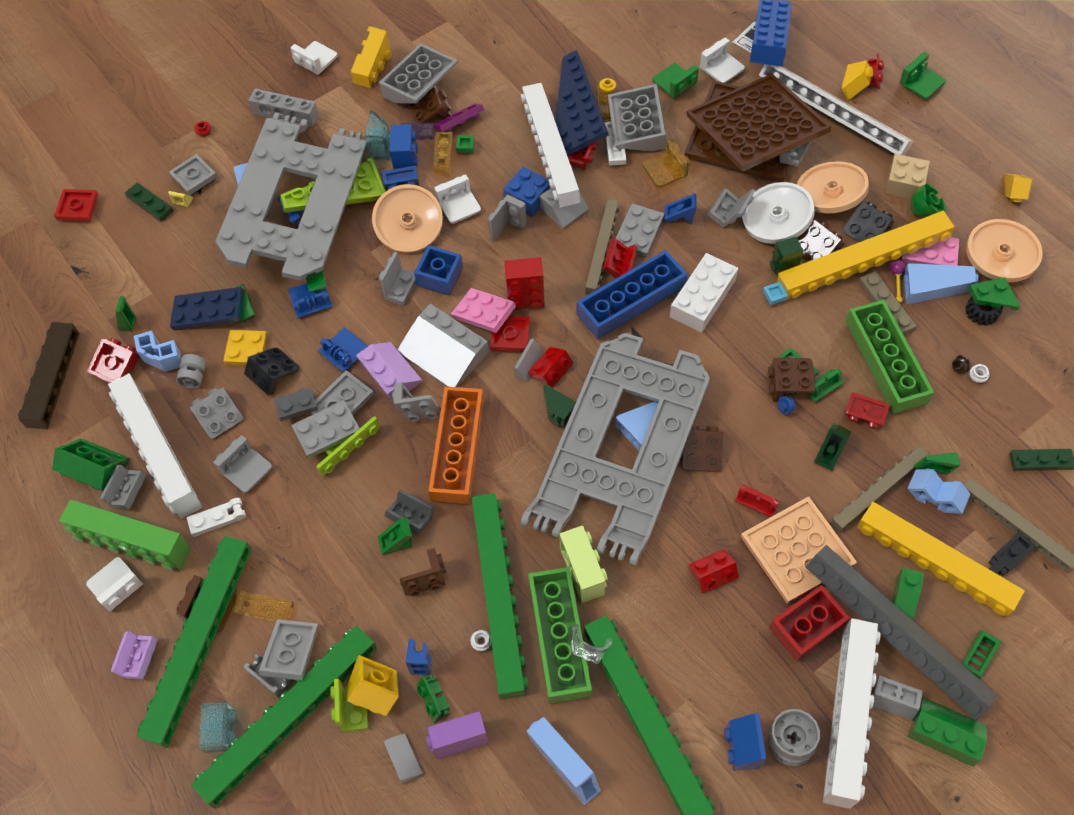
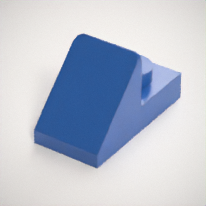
(681, 208)

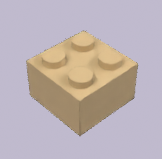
(906, 175)

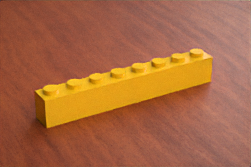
(941, 560)

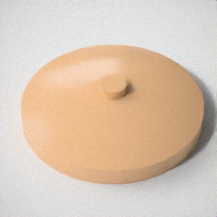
(835, 186)
(407, 219)
(1004, 250)

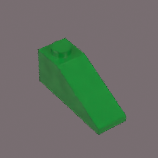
(907, 591)

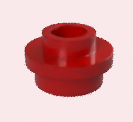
(202, 128)

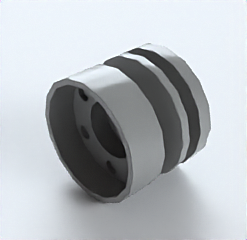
(796, 725)

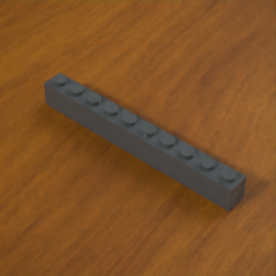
(902, 632)

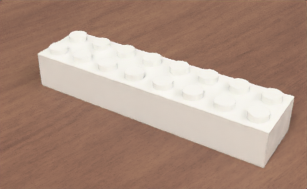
(154, 447)
(851, 714)

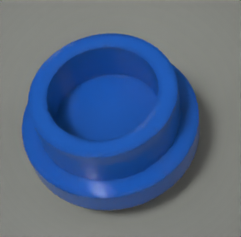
(786, 405)

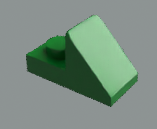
(396, 537)

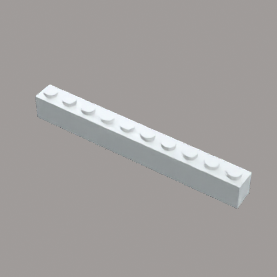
(841, 110)
(550, 146)

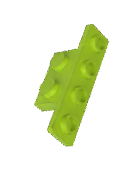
(342, 450)

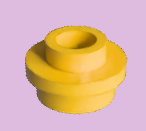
(607, 85)

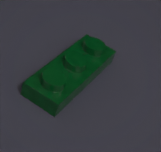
(149, 202)
(1042, 459)

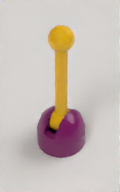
(898, 269)

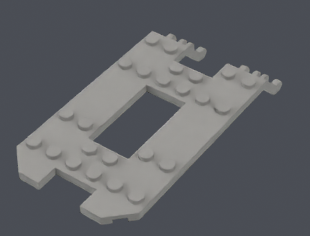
(275, 153)
(637, 491)

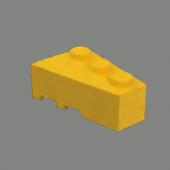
(372, 59)

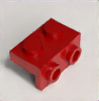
(583, 157)
(619, 258)
(551, 366)
(866, 409)
(714, 570)

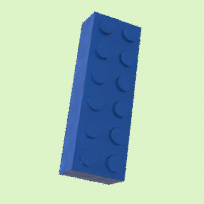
(771, 32)
(631, 294)

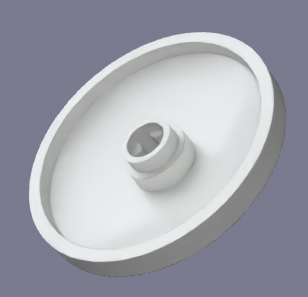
(779, 212)

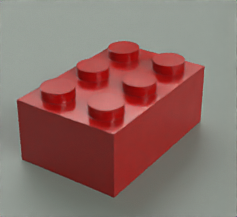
(525, 282)
(809, 623)

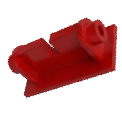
(877, 65)
(757, 501)

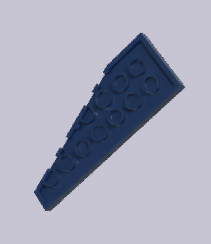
(577, 108)

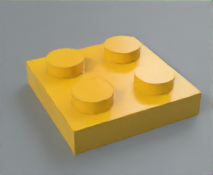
(242, 345)

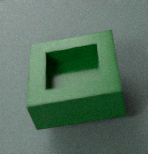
(465, 144)

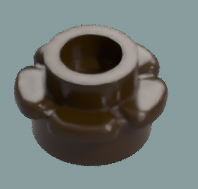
(961, 364)

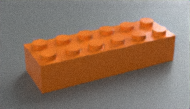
(456, 445)

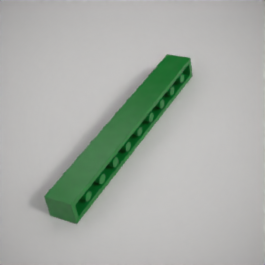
(498, 597)
(194, 643)
(282, 718)
(649, 724)

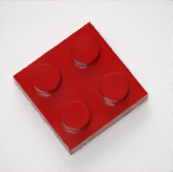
(76, 205)
(512, 335)

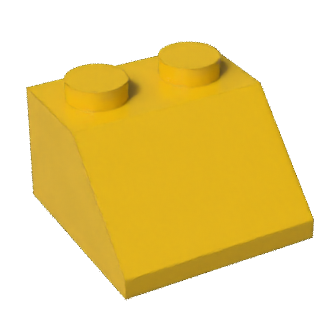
(372, 686)

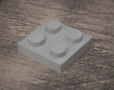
(193, 174)

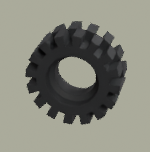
(982, 316)

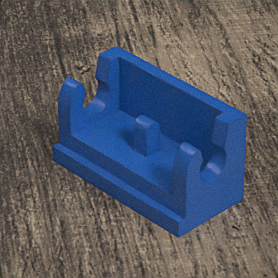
(418, 662)

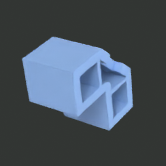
(162, 356)
(948, 496)

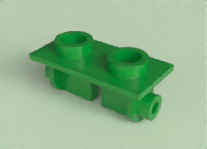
(826, 384)
(428, 689)

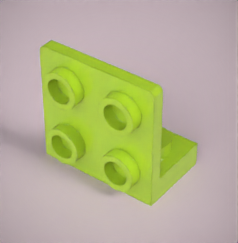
(346, 715)

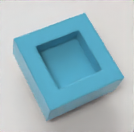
(775, 293)

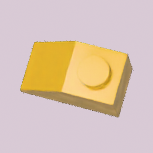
(856, 78)
(1017, 187)

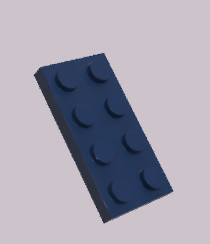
(207, 308)

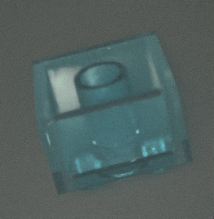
(378, 137)

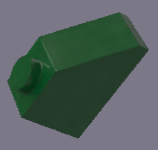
(558, 406)
(832, 446)

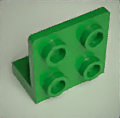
(921, 79)

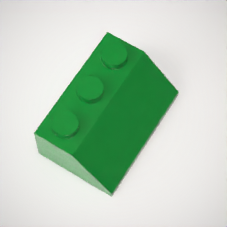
(87, 462)
(949, 732)

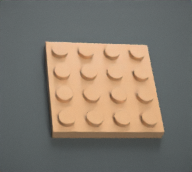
(789, 543)

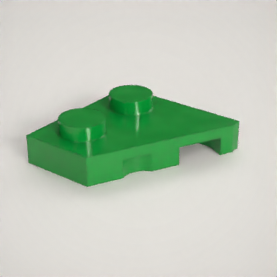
(994, 293)

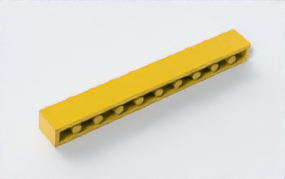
(866, 254)

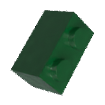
(786, 255)

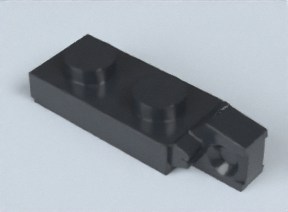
(1011, 554)

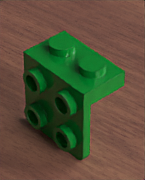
(676, 80)

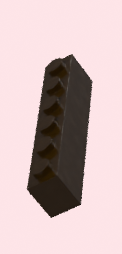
(49, 376)

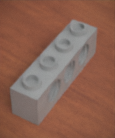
(267, 103)

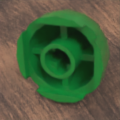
(926, 202)

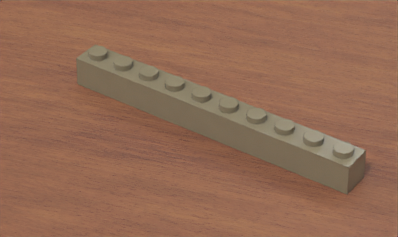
(603, 241)
(878, 490)
(1016, 523)

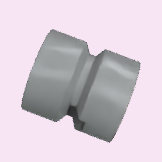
(191, 371)

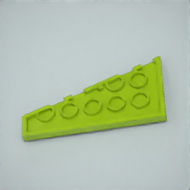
(365, 188)

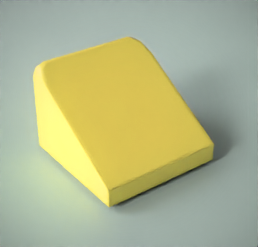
(180, 199)

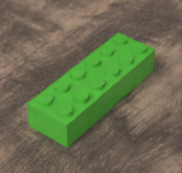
(889, 356)
(125, 535)
(555, 615)

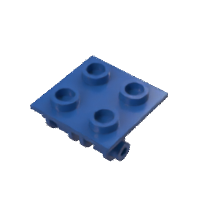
(308, 302)
(342, 349)

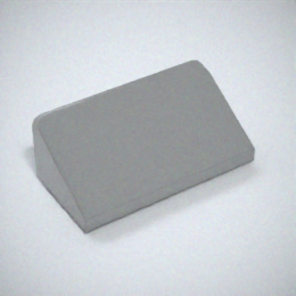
(528, 358)
(403, 758)

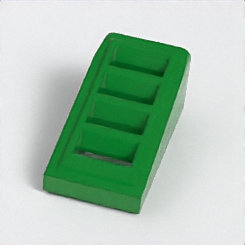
(124, 315)
(939, 463)
(994, 642)

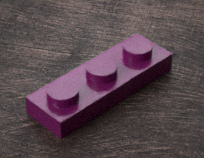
(459, 118)

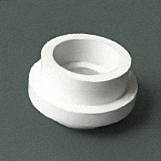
(982, 370)
(481, 634)

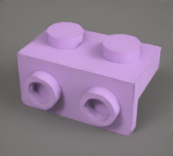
(134, 656)

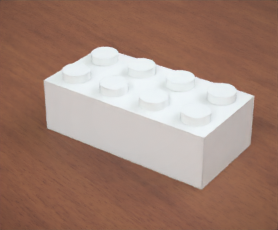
(703, 292)

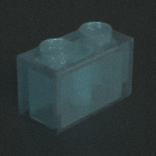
(216, 727)

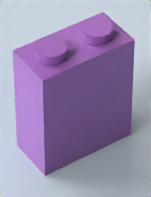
(456, 735)

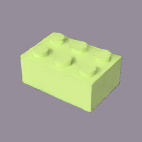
(583, 564)

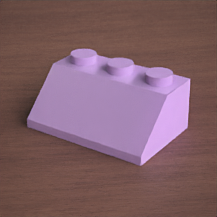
(388, 367)

